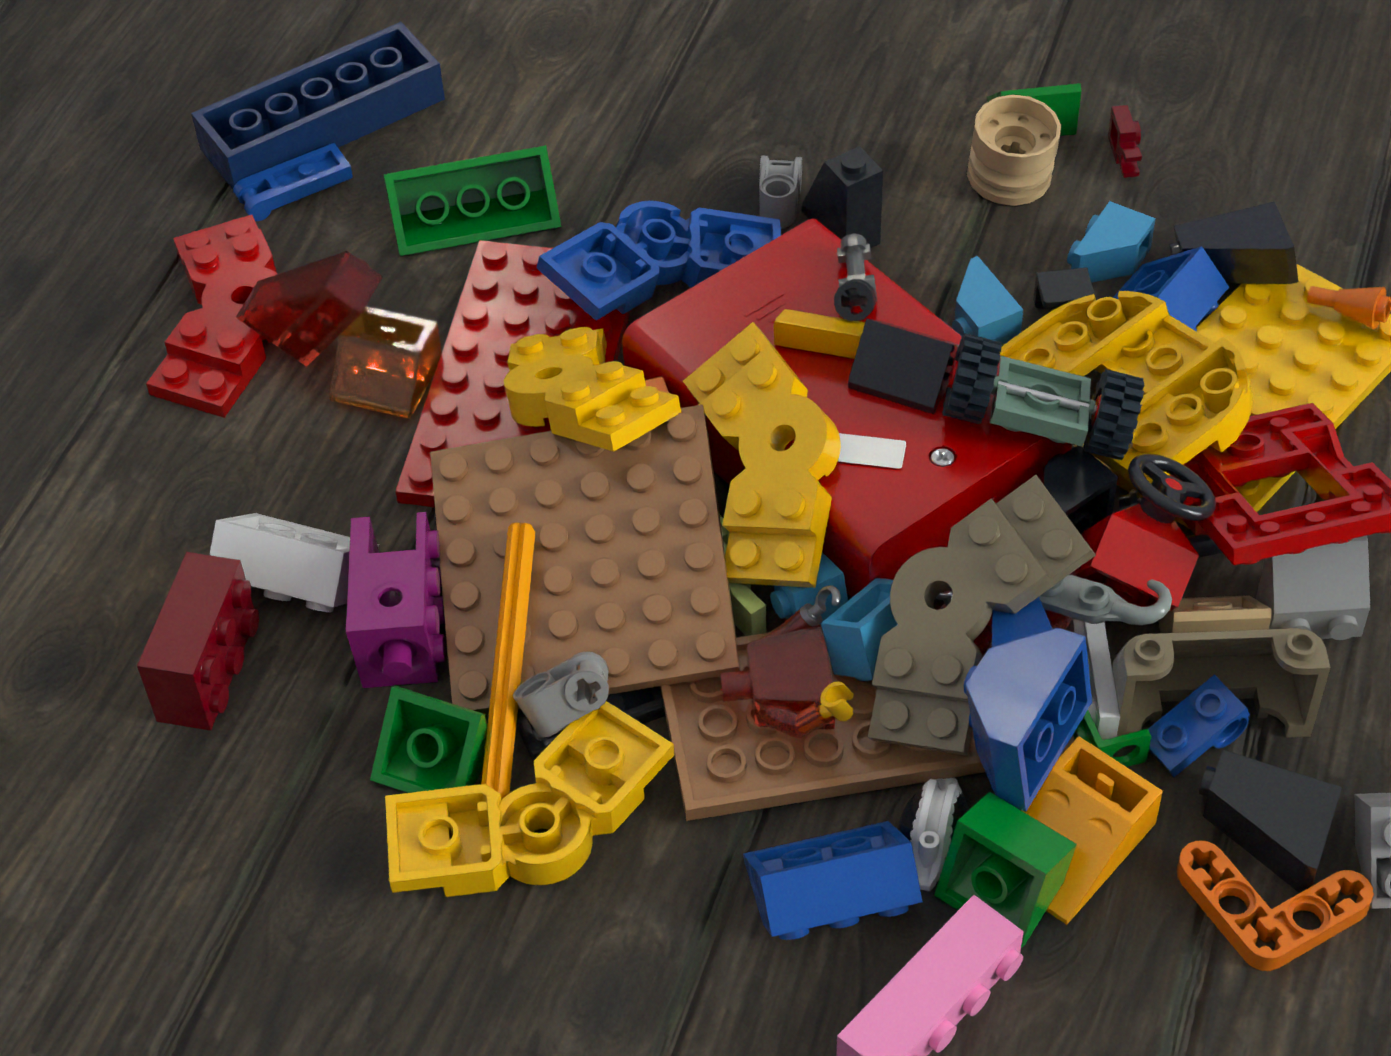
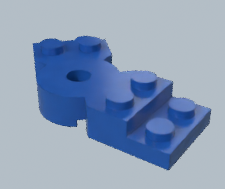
(648, 248)

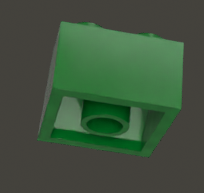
(1005, 862)

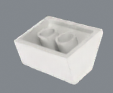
(287, 558)

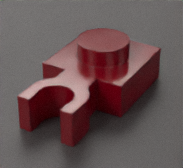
(1124, 137)

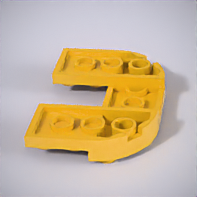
(1192, 386)

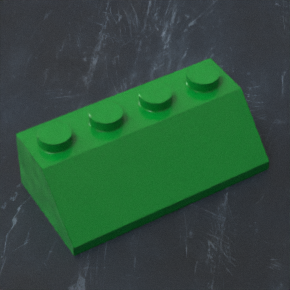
(472, 200)

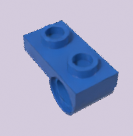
(1198, 722)

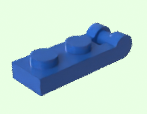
(292, 180)

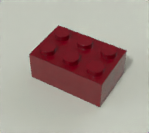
(198, 641)

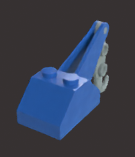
(1037, 682)

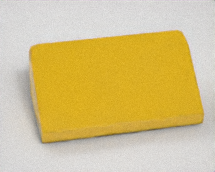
(817, 333)

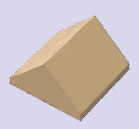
(1216, 614)

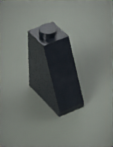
(848, 196)
(1243, 245)
(1271, 814)

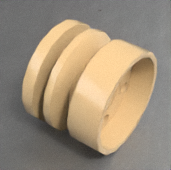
(1013, 150)

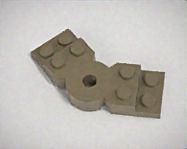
(994, 561)

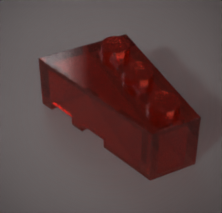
(310, 304)

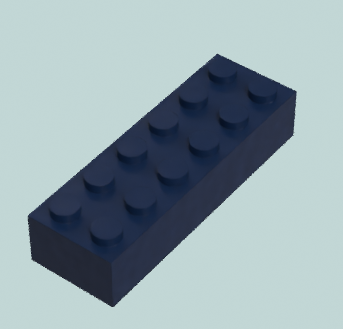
(320, 103)

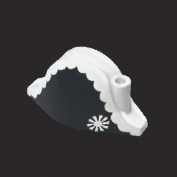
(930, 825)

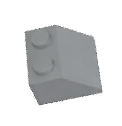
(1319, 589)

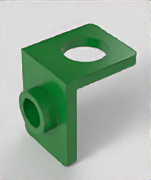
(1142, 738)

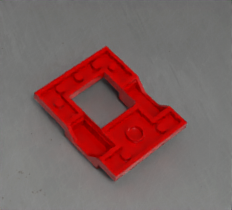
(1274, 446)

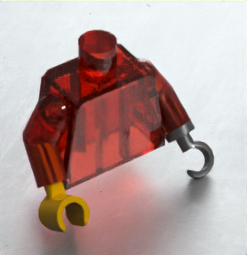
(792, 675)

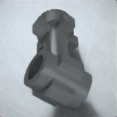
(853, 252)

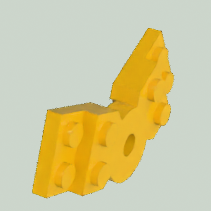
(580, 392)
(776, 503)
(477, 840)

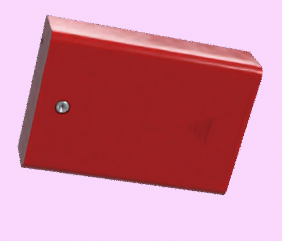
(875, 511)

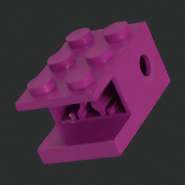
(391, 634)

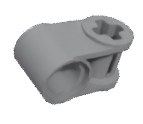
(779, 189)
(558, 698)

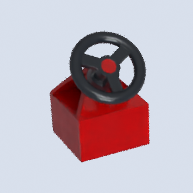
(1144, 538)

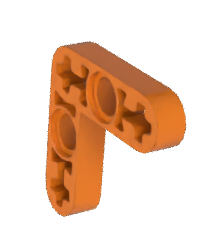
(1274, 923)

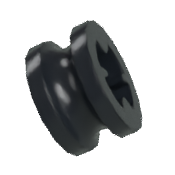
(847, 311)

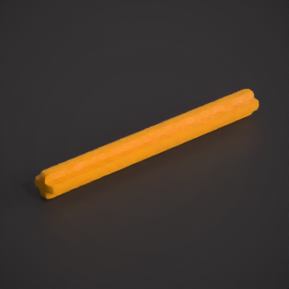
(508, 658)

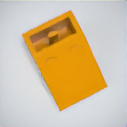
(1100, 810)

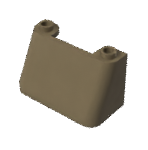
(1275, 667)

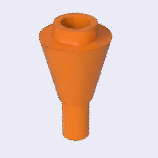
(1363, 305)

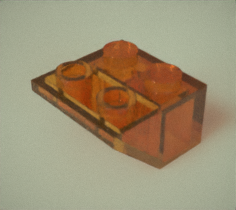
(385, 362)

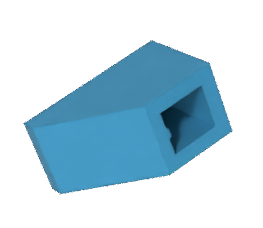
(1113, 243)

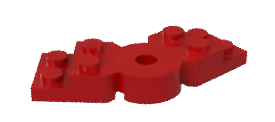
(210, 349)

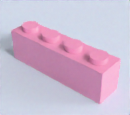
(937, 986)

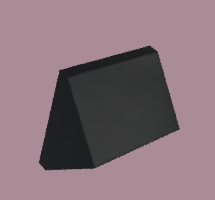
(902, 365)

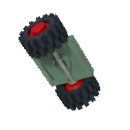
(1043, 399)

